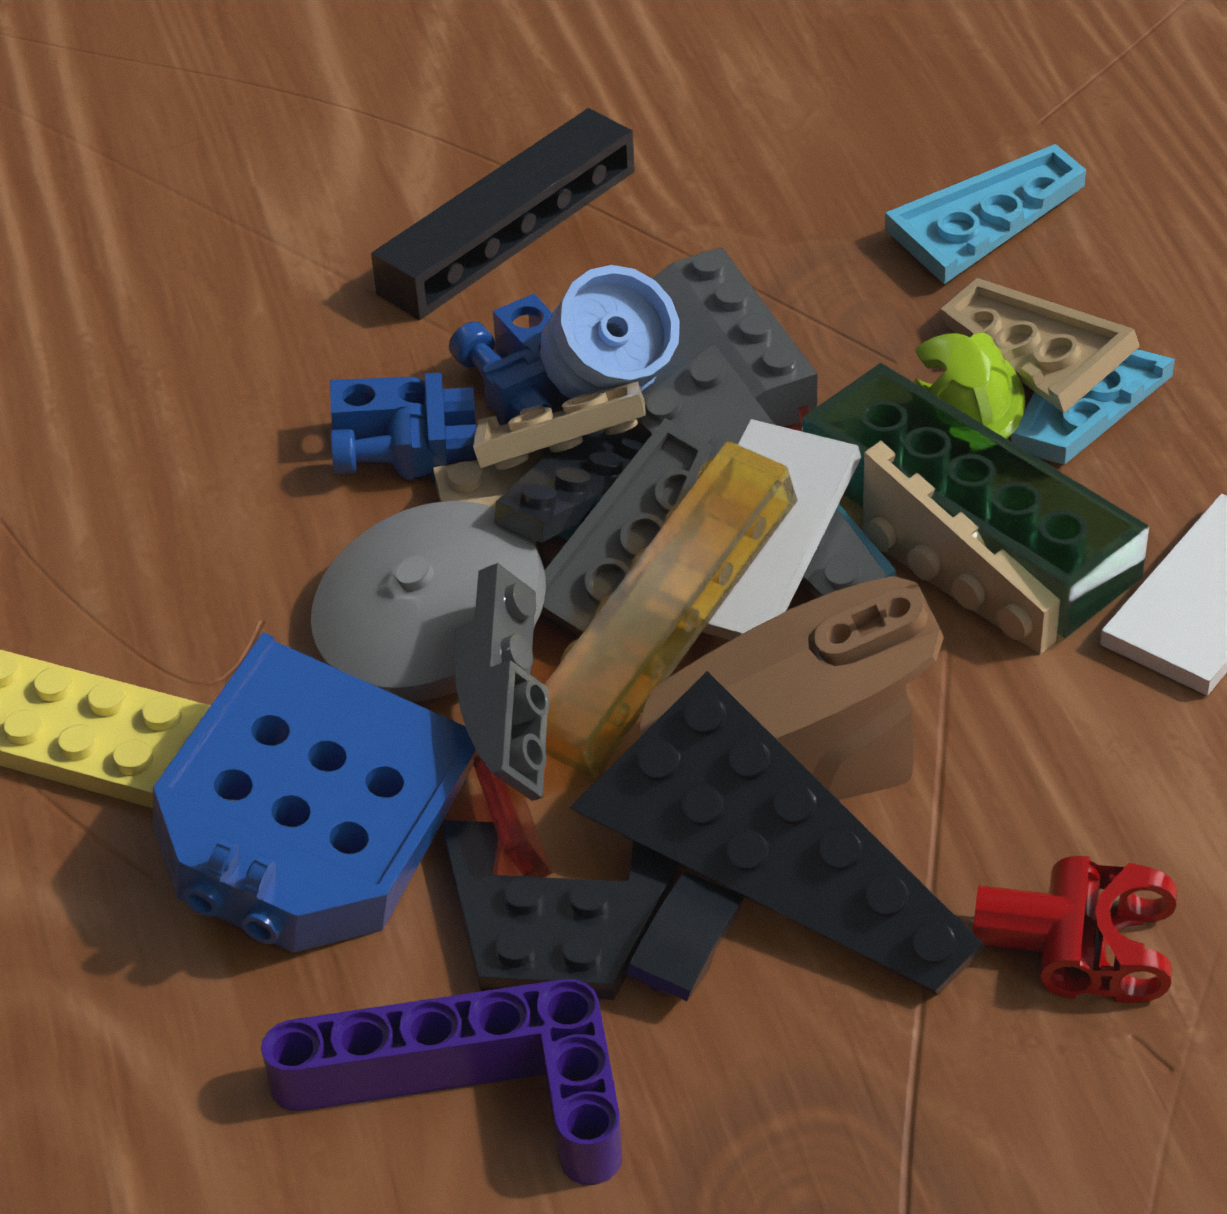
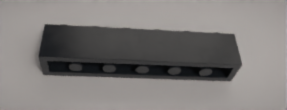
(502, 213)

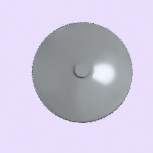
(405, 588)

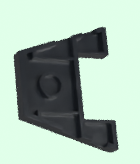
(551, 927)

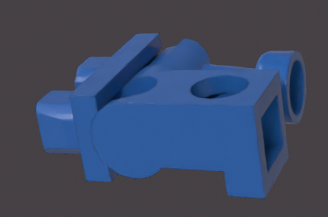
(517, 374)
(401, 423)

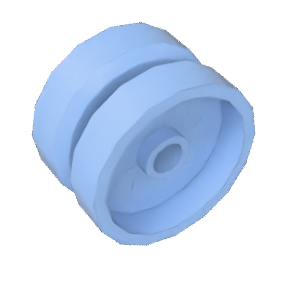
(609, 332)

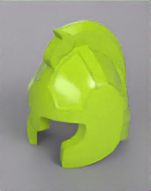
(975, 379)

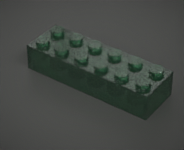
(1039, 516)

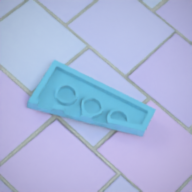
(979, 214)

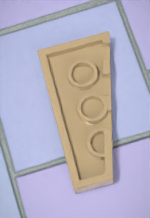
(1047, 344)

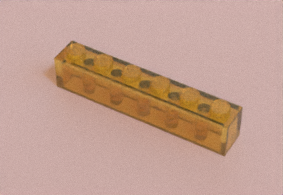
(663, 604)

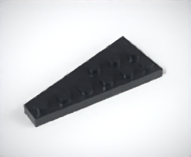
(750, 817)

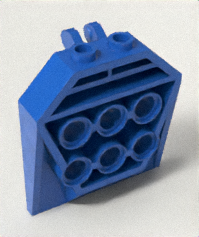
(294, 881)

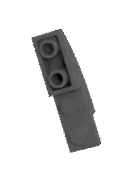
(494, 683)

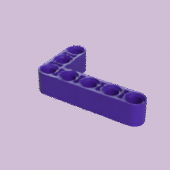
(459, 1045)

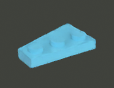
(1061, 435)

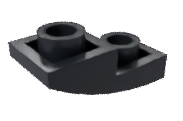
(684, 936)

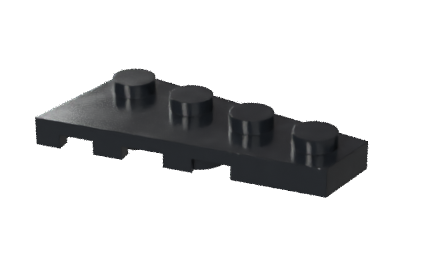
(565, 485)

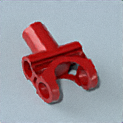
(1066, 922)

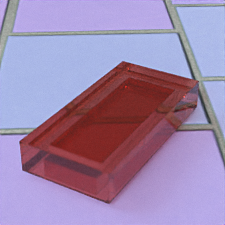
(513, 823)

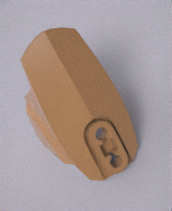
(829, 681)

